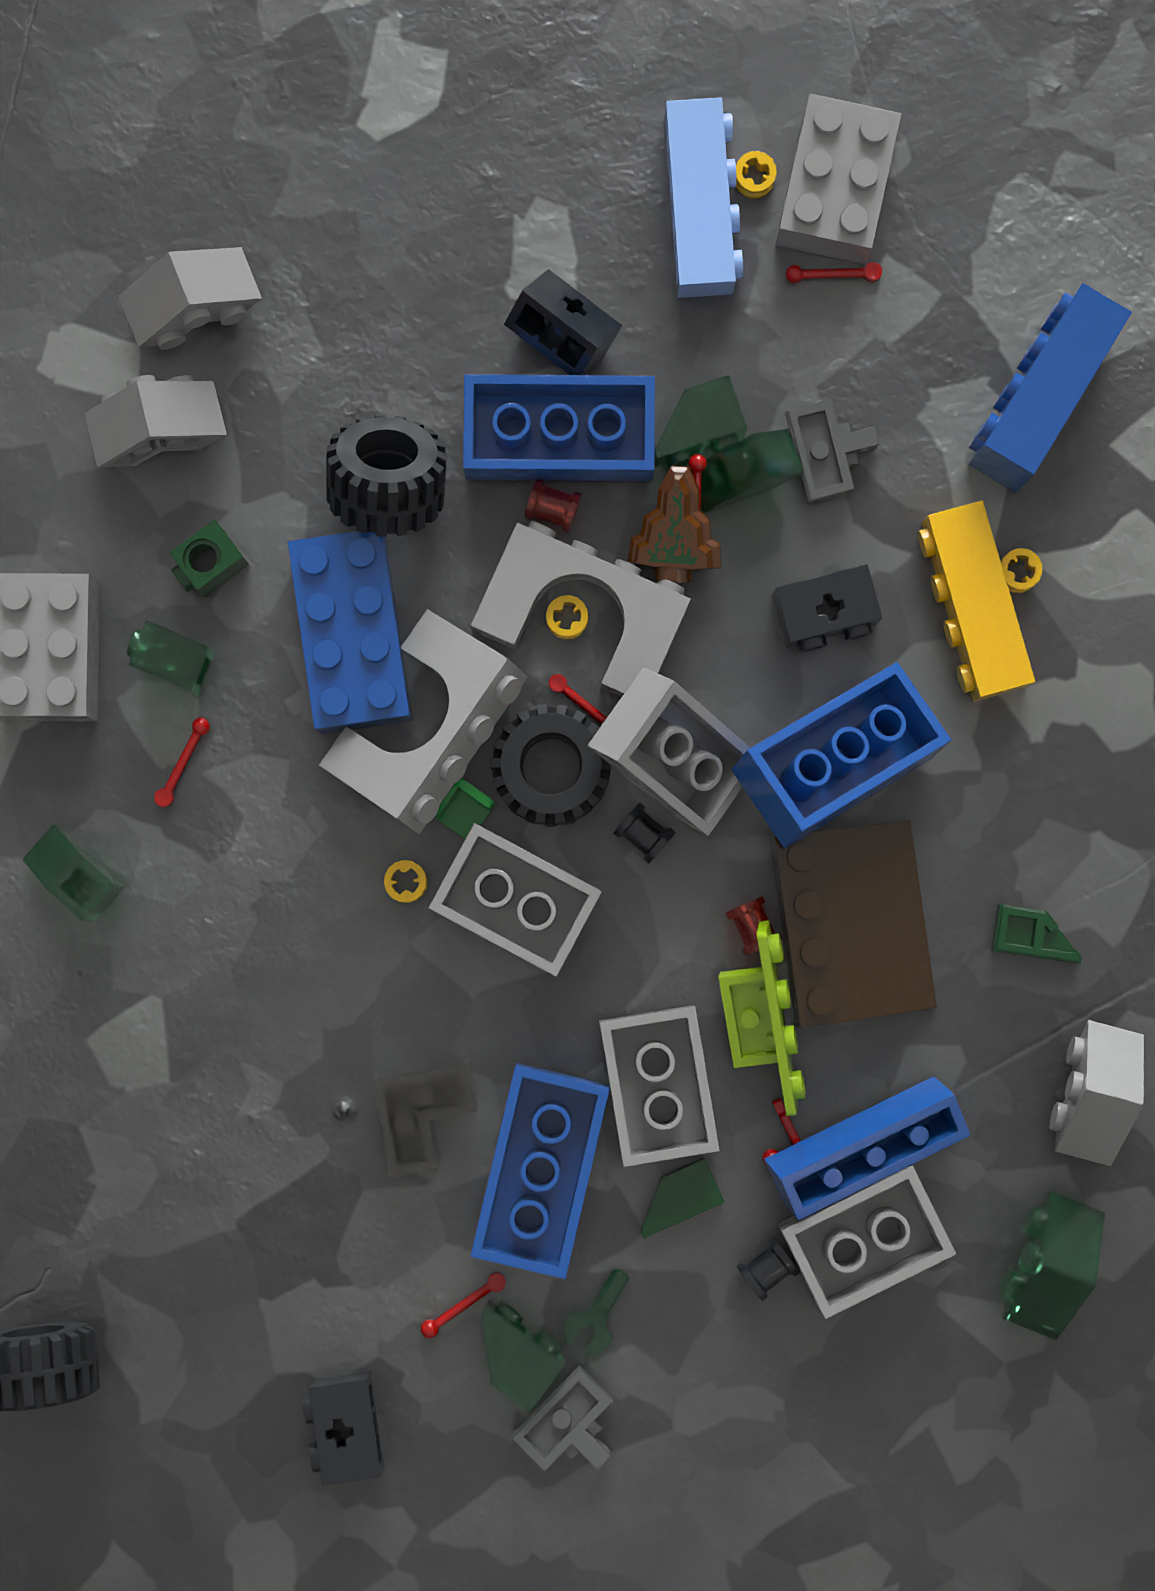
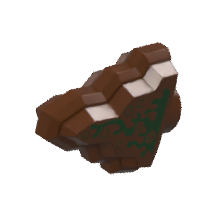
(676, 533)

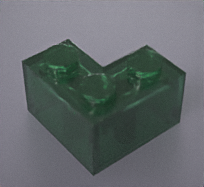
(1055, 1266)

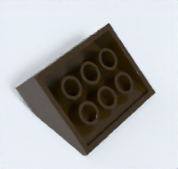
(853, 924)

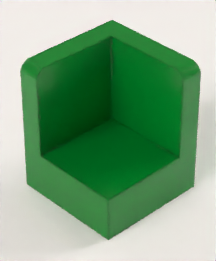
(464, 807)

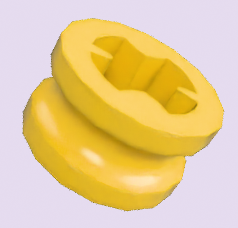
(762, 163)
(1032, 563)
(557, 606)
(406, 896)

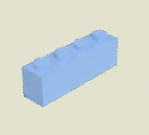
(700, 197)

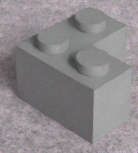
(188, 292)
(154, 418)
(1100, 1093)

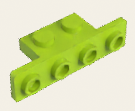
(756, 1017)

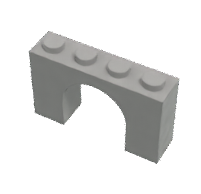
(538, 563)
(417, 781)

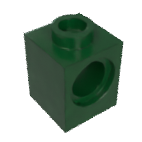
(228, 563)

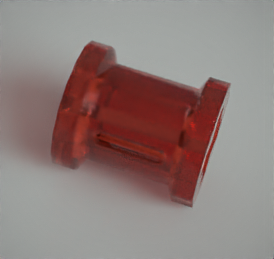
(553, 505)
(747, 921)

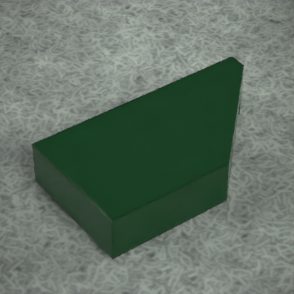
(1031, 935)
(681, 1196)

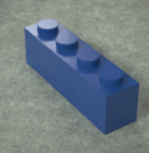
(867, 1147)

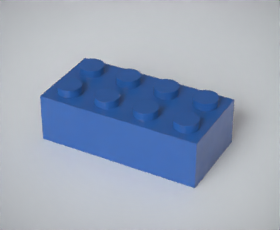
(1053, 381)
(559, 427)
(350, 631)
(840, 754)
(540, 1170)

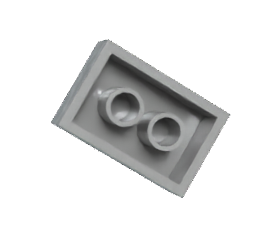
(838, 179)
(49, 647)
(672, 750)
(515, 899)
(659, 1085)
(867, 1241)

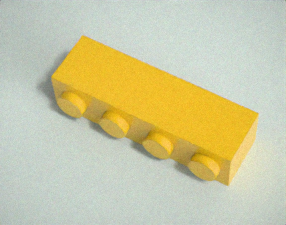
(976, 601)

